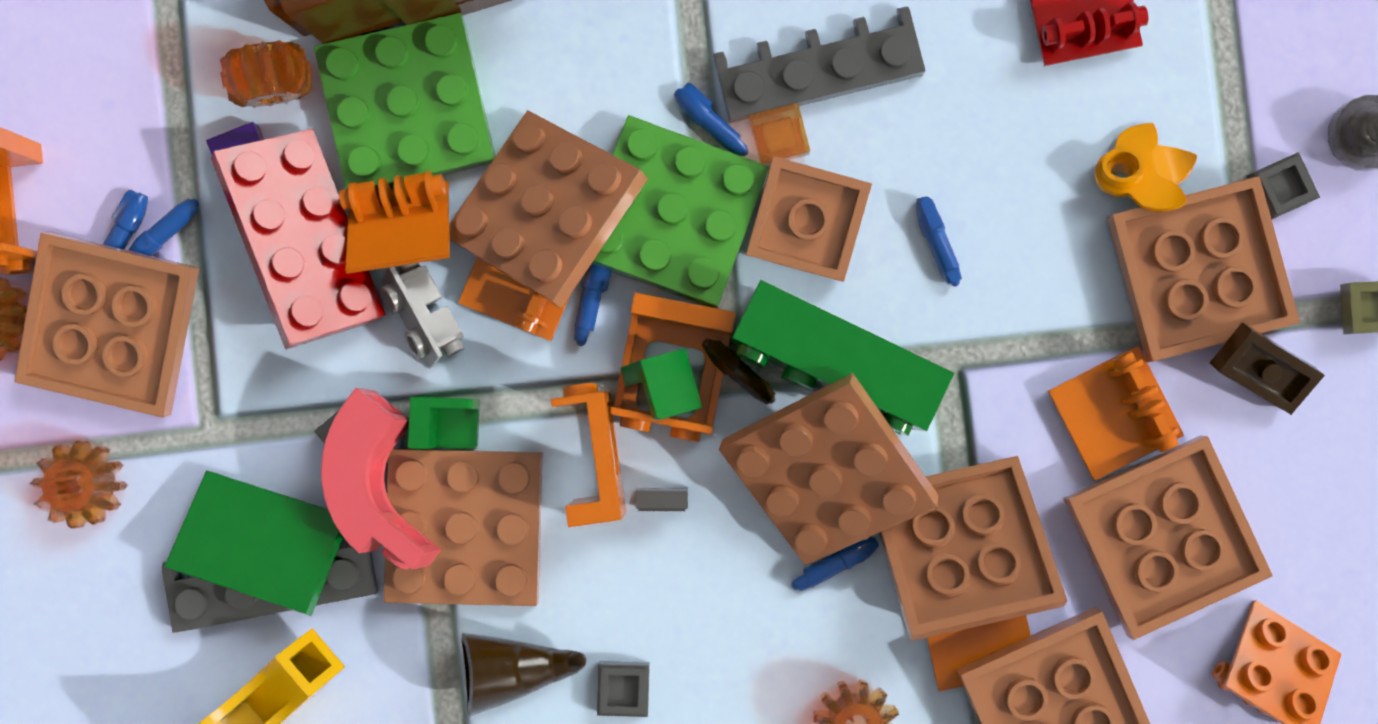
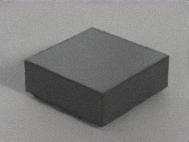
(1286, 185)
(661, 499)
(623, 689)

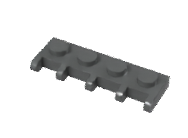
(821, 70)
(204, 604)

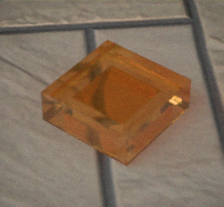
(779, 134)

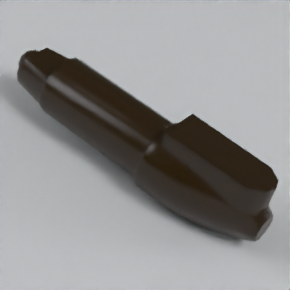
(735, 368)

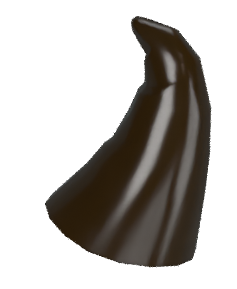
(510, 669)

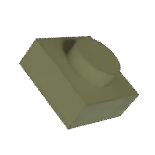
(1359, 307)

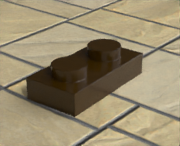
(1266, 368)

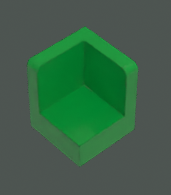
(666, 383)
(443, 423)

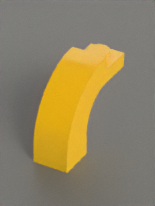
(281, 685)

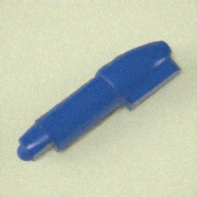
(700, 111)
(127, 218)
(934, 232)
(153, 240)
(594, 284)
(835, 564)

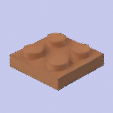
(808, 219)

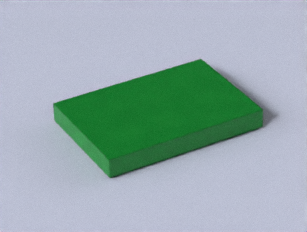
(256, 543)

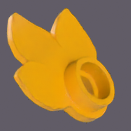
(1151, 170)

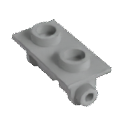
(427, 331)

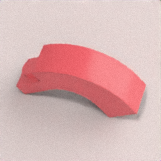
(355, 485)

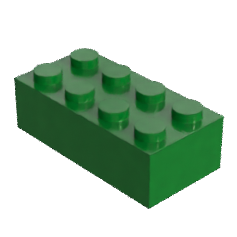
(825, 348)

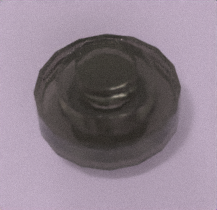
(1355, 133)

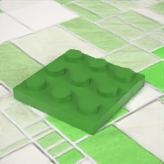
(405, 101)
(687, 215)

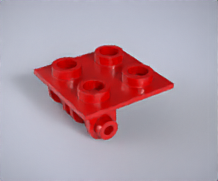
(1086, 28)

